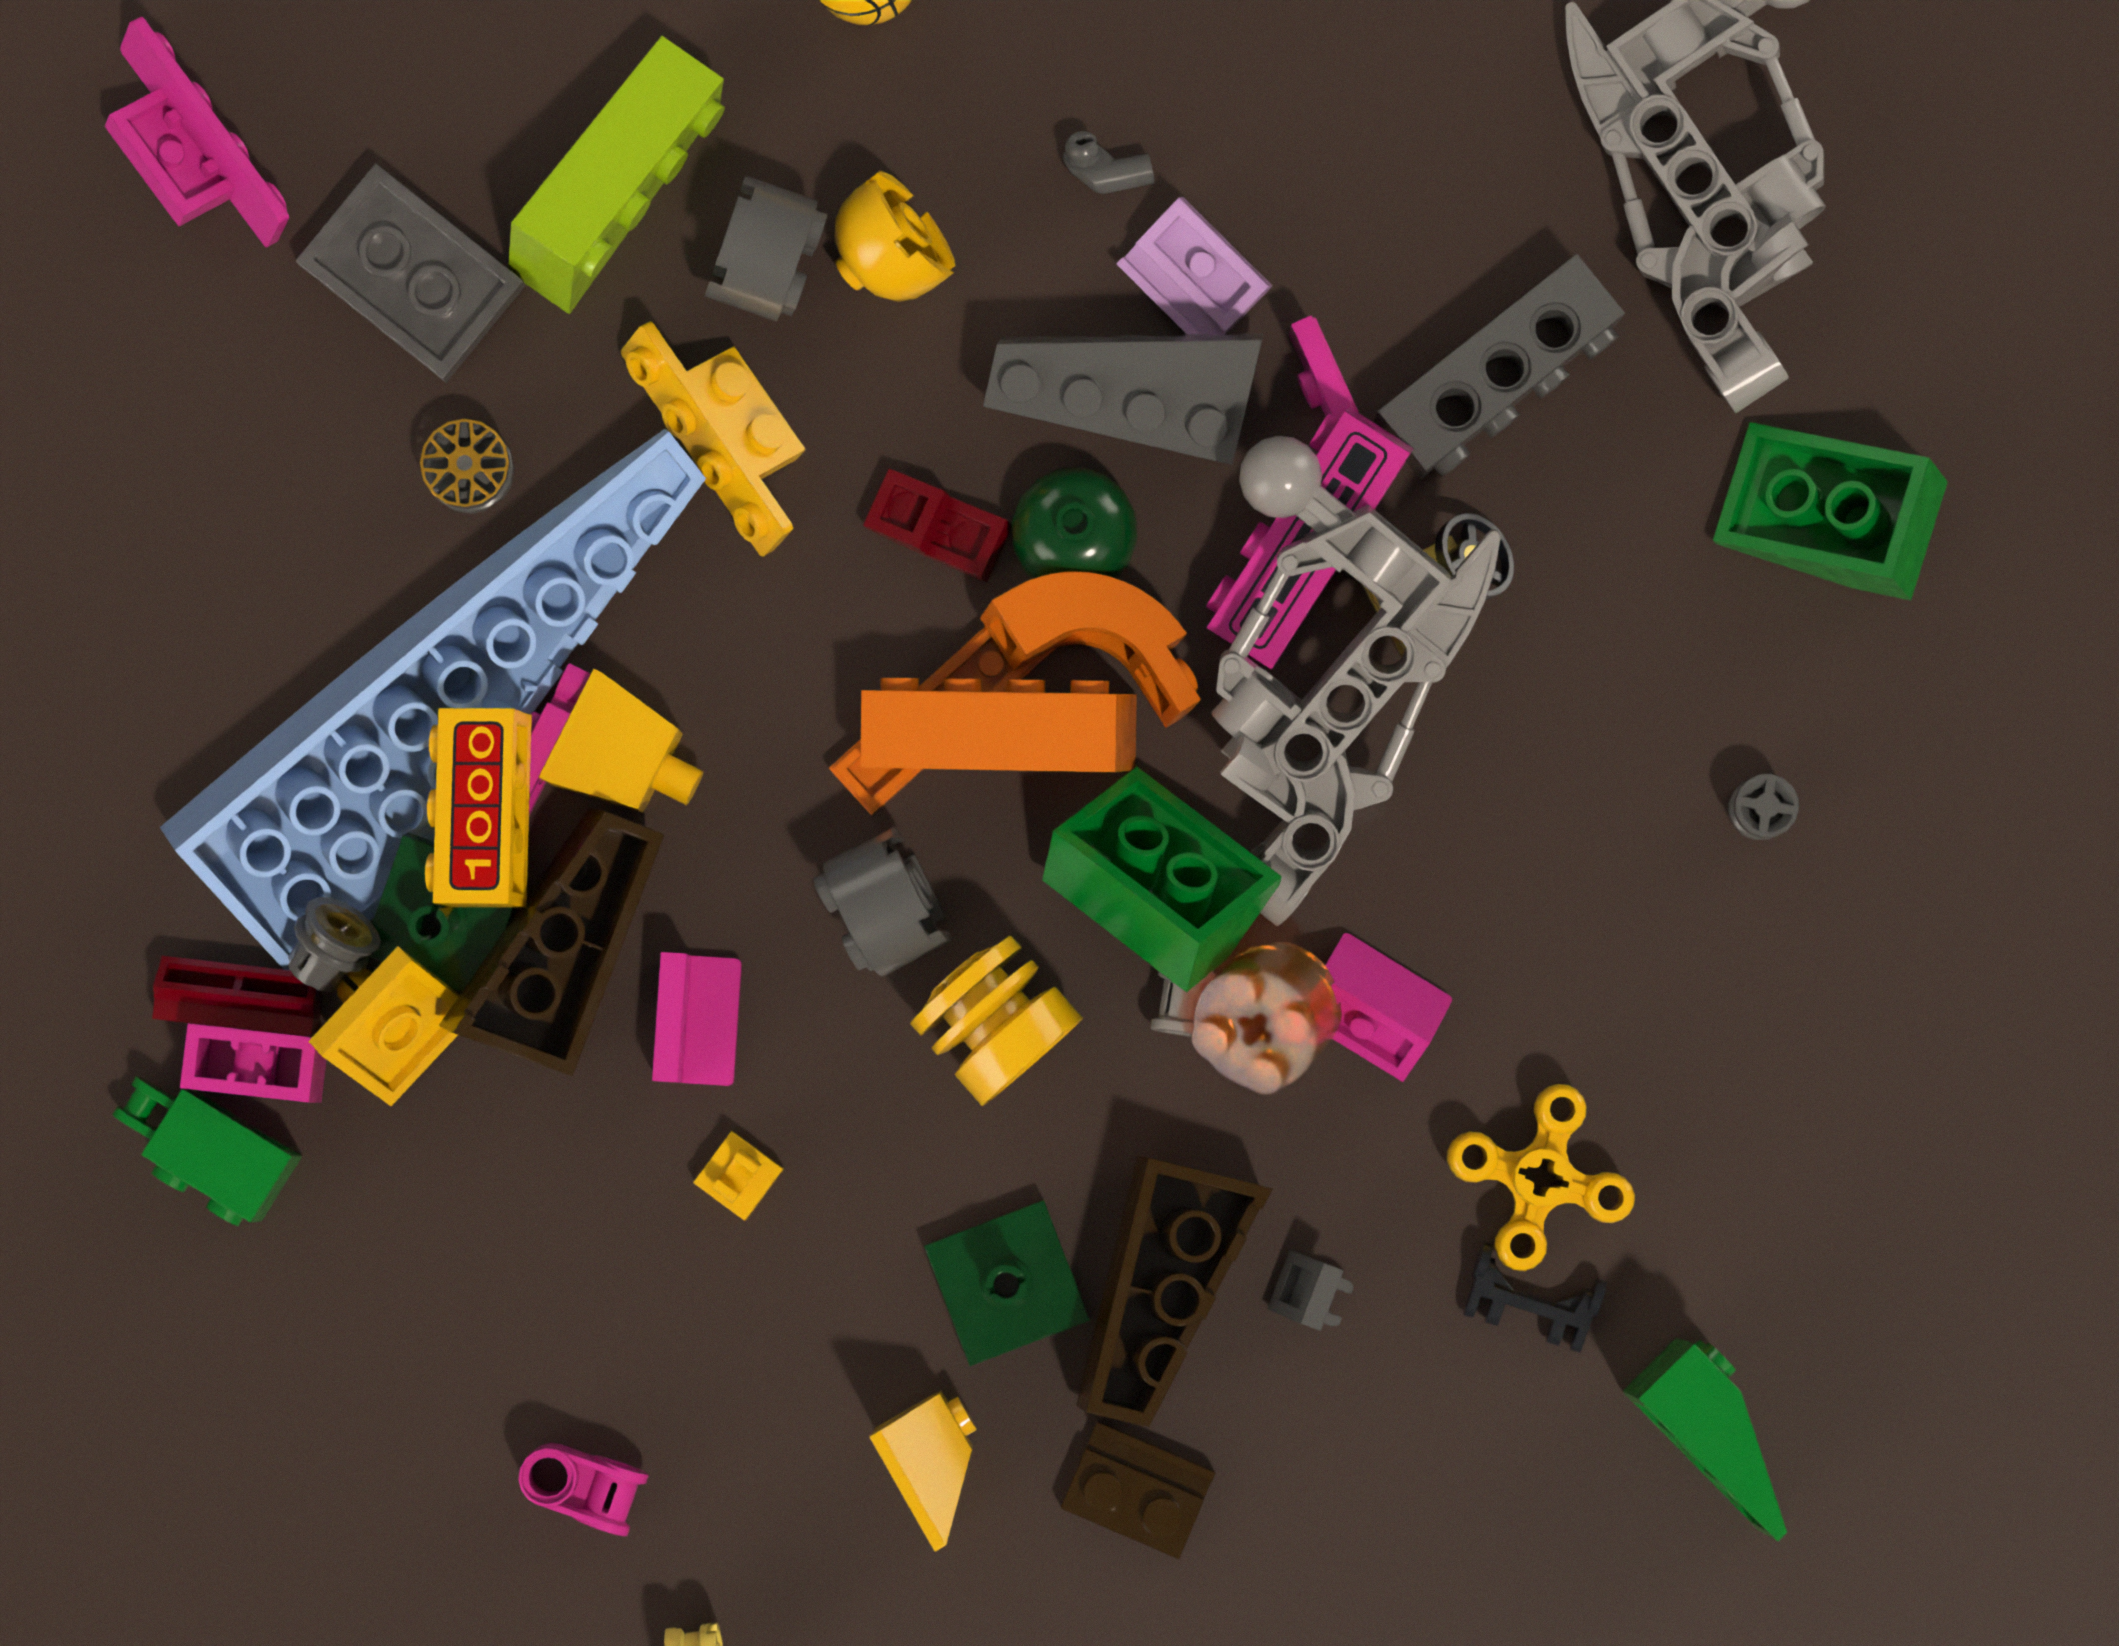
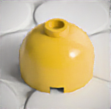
(888, 244)

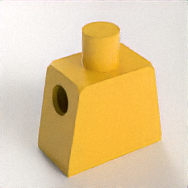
(618, 750)

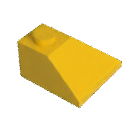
(928, 1460)

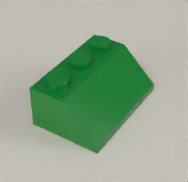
(1159, 877)

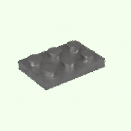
(410, 273)

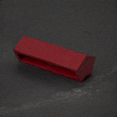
(235, 997)

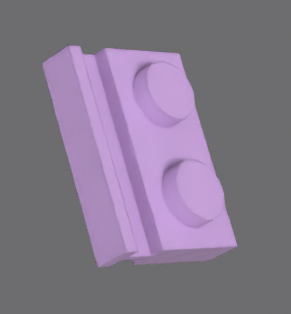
(1194, 272)

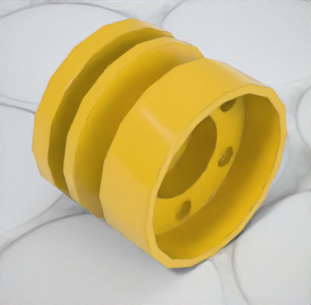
(995, 1019)

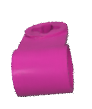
(586, 1487)

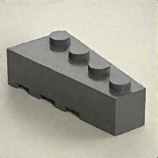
(1137, 388)

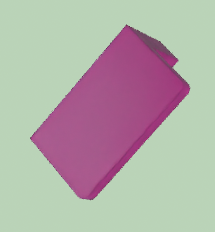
(1384, 1007)
(697, 1019)

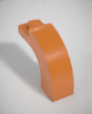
(1103, 615)

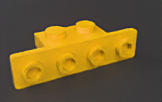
(725, 428)

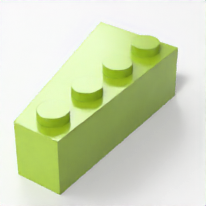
(613, 174)

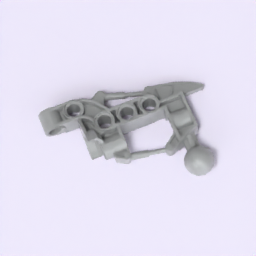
(1635, 84)
(1417, 605)

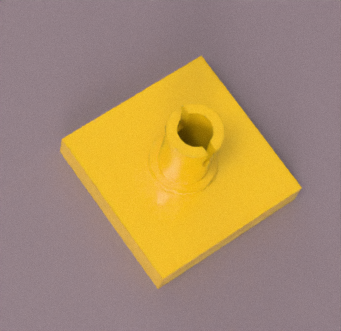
(388, 1025)

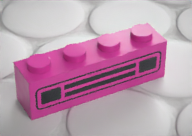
(1357, 469)

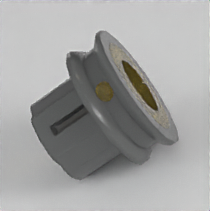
(332, 942)

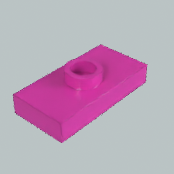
(1322, 380)

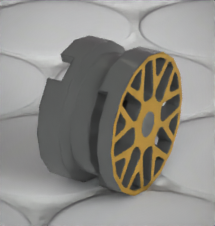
(467, 466)

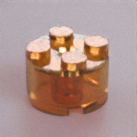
(1267, 1016)

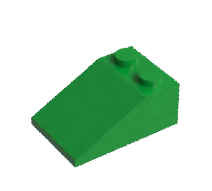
(1832, 509)
(1706, 1418)

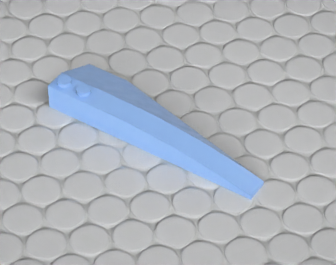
(353, 769)

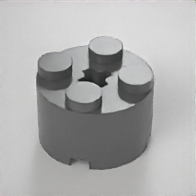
(764, 250)
(883, 904)

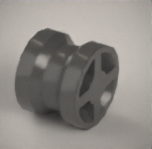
(1776, 798)

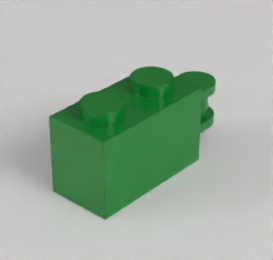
(210, 1151)

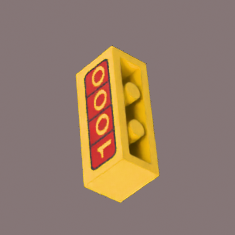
(480, 807)

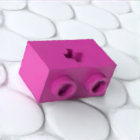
(252, 1064)

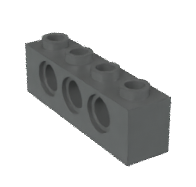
(1568, 296)

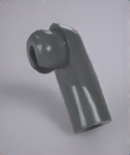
(1101, 170)

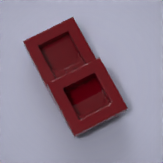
(937, 525)

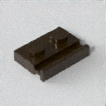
(1138, 1489)

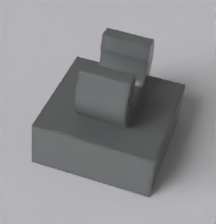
(1308, 1290)

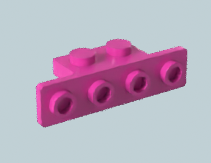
(184, 146)

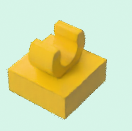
(738, 1175)

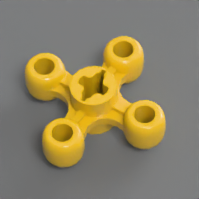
(1551, 1146)

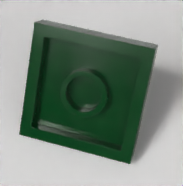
(438, 936)
(1006, 1283)

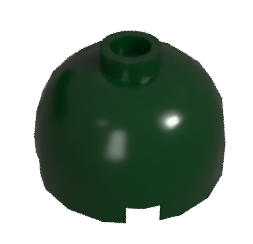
(1074, 525)

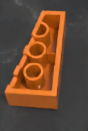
(998, 729)

